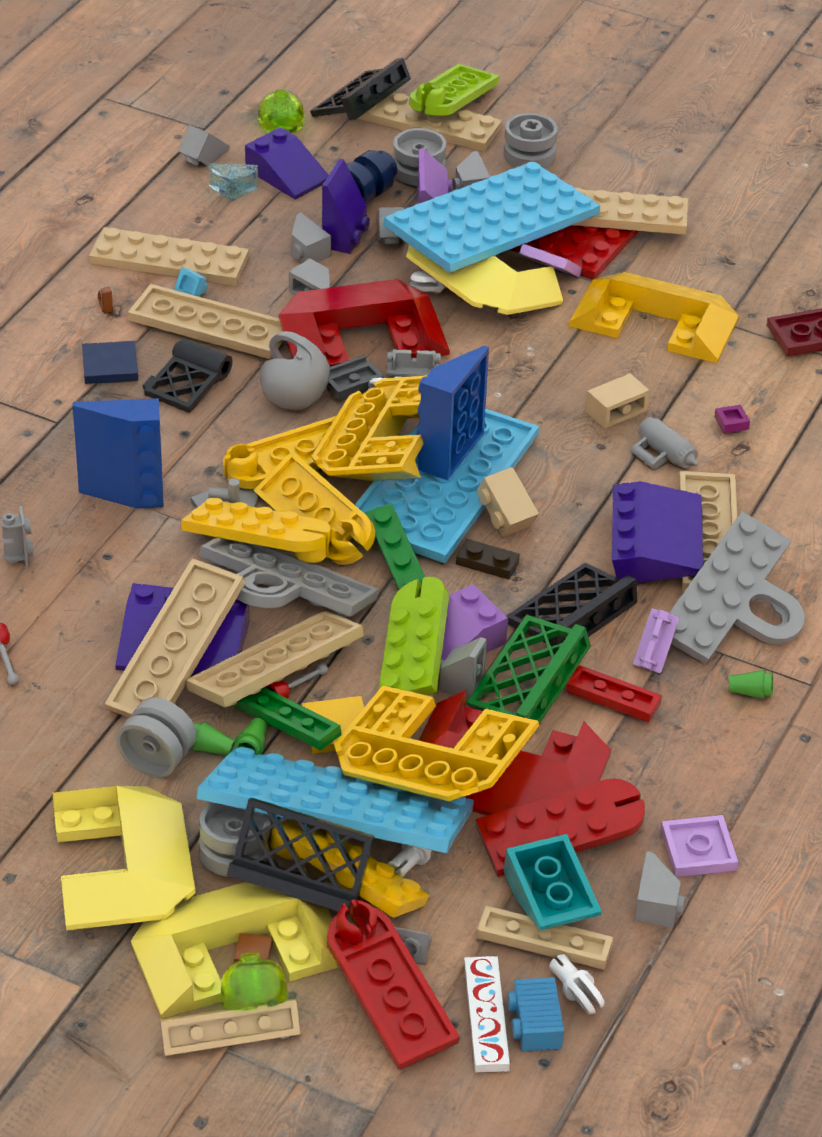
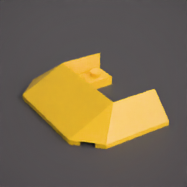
(703, 316)
(365, 434)
(381, 751)

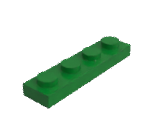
(395, 546)
(290, 718)

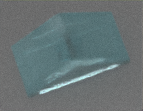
(233, 179)

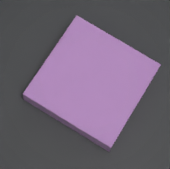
(548, 259)
(699, 846)

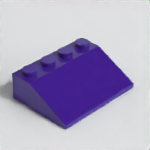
(656, 532)
(144, 606)

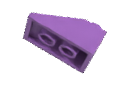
(472, 617)

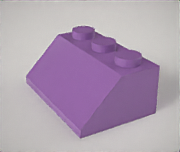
(432, 178)

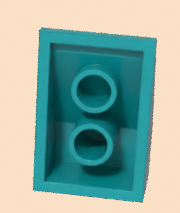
(550, 882)

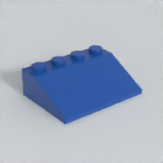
(452, 412)
(119, 451)

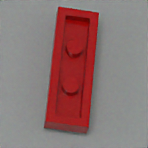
(613, 693)

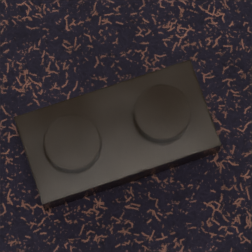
(487, 559)

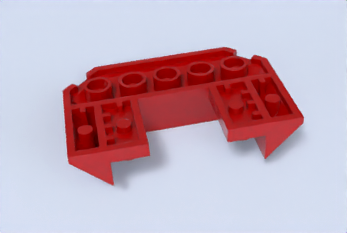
(325, 311)
(564, 764)

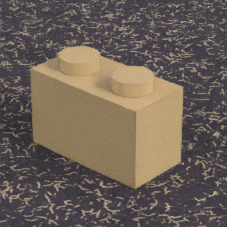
(617, 401)
(507, 502)

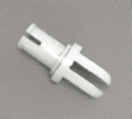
(426, 283)
(409, 857)
(577, 984)

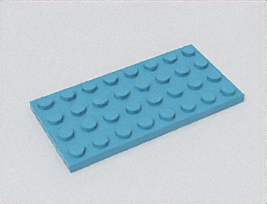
(491, 216)
(442, 511)
(336, 798)

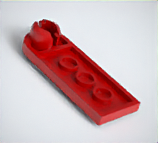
(586, 814)
(389, 985)

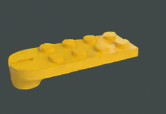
(256, 460)
(300, 489)
(262, 527)
(380, 884)

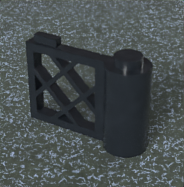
(197, 362)

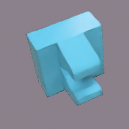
(191, 282)

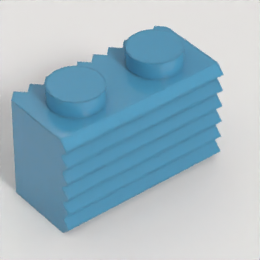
(537, 1014)

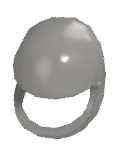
(298, 381)

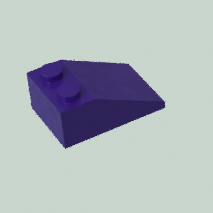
(285, 163)
(343, 209)

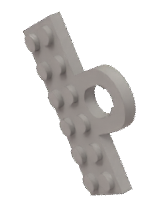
(288, 576)
(726, 587)

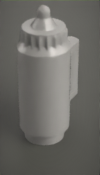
(666, 442)

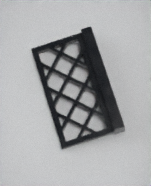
(365, 91)
(593, 615)
(285, 879)

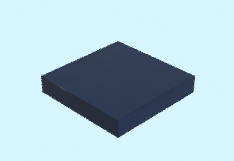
(110, 362)

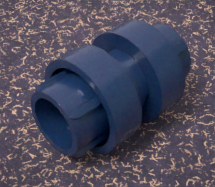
(373, 173)

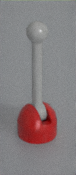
(12, 678)
(283, 688)

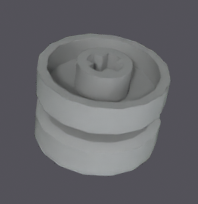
(530, 139)
(407, 147)
(156, 737)
(220, 833)

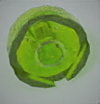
(281, 110)
(253, 982)

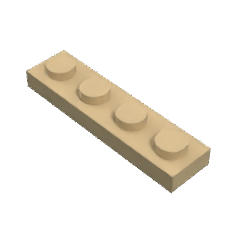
(521, 933)
(229, 1027)

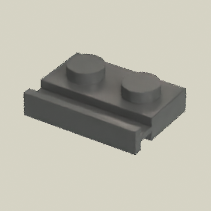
(351, 377)

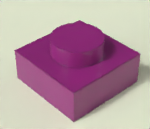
(732, 418)

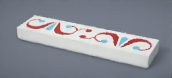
(486, 1014)

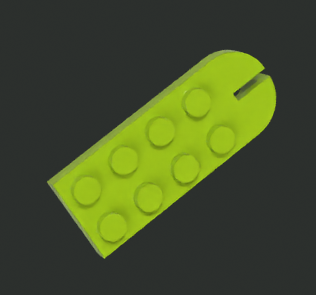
(452, 90)
(415, 637)

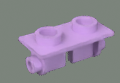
(656, 640)

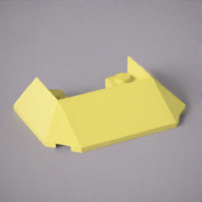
(496, 284)
(153, 848)
(176, 949)

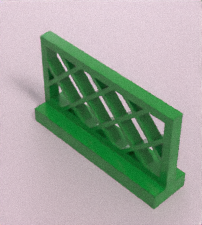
(552, 676)

